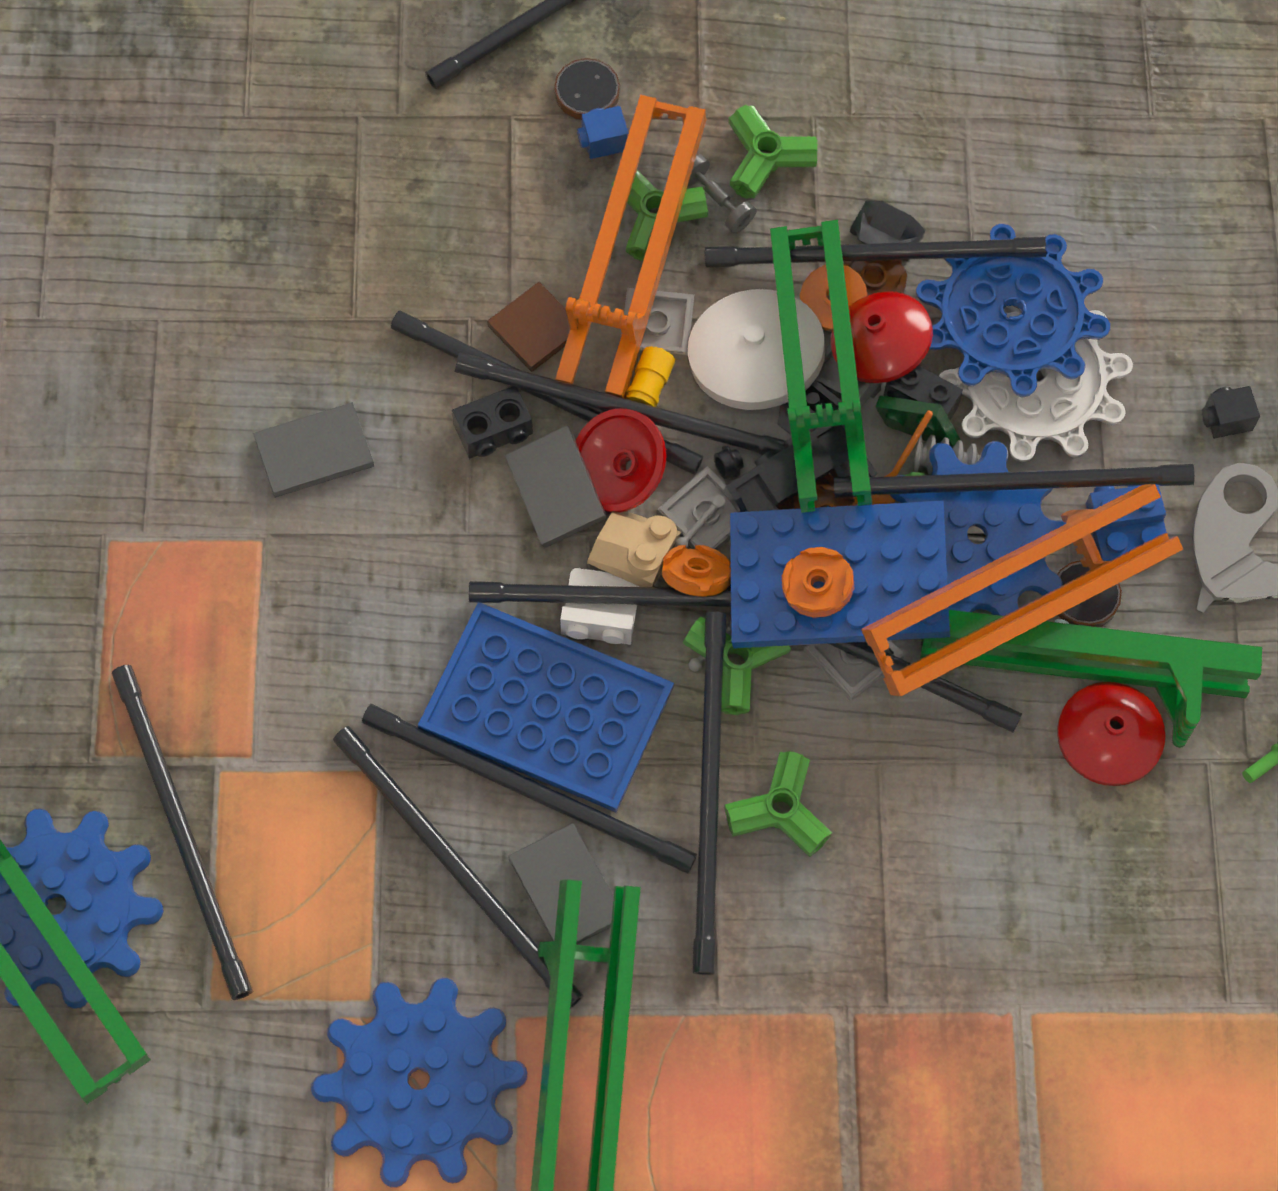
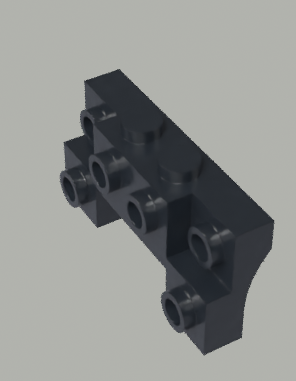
(775, 475)

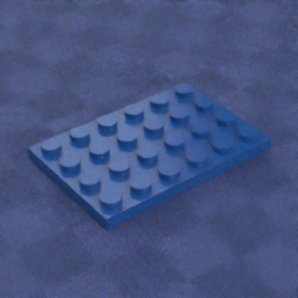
(894, 560)
(546, 706)

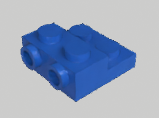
(1130, 529)

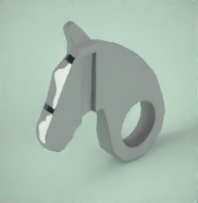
(1223, 537)

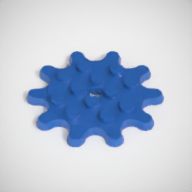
(1023, 344)
(1004, 516)
(97, 896)
(425, 1122)

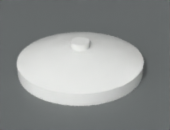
(739, 350)

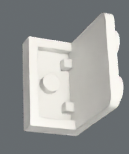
(598, 621)

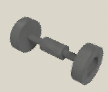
(740, 215)

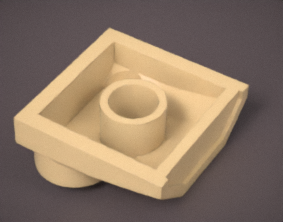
(634, 547)

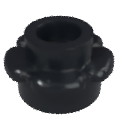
(728, 462)

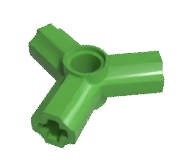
(758, 165)
(646, 197)
(736, 678)
(786, 787)

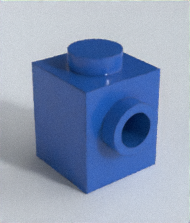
(603, 132)

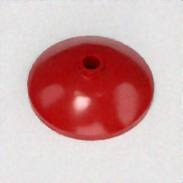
(893, 345)
(610, 444)
(1099, 750)

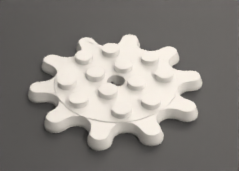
(1055, 408)

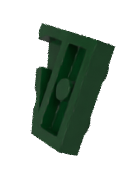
(907, 414)

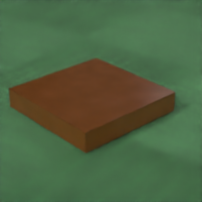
(532, 326)

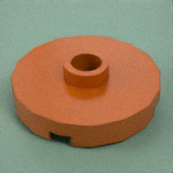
(816, 290)
(814, 566)
(696, 570)

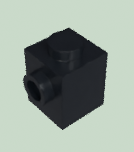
(1230, 411)

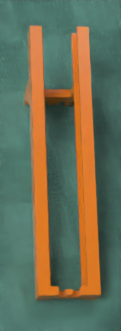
(585, 309)
(1096, 580)

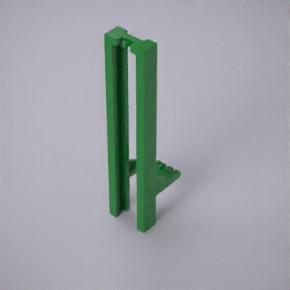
(798, 412)
(1171, 664)
(560, 963)
(84, 980)

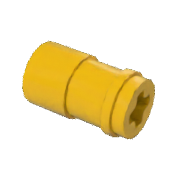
(650, 376)

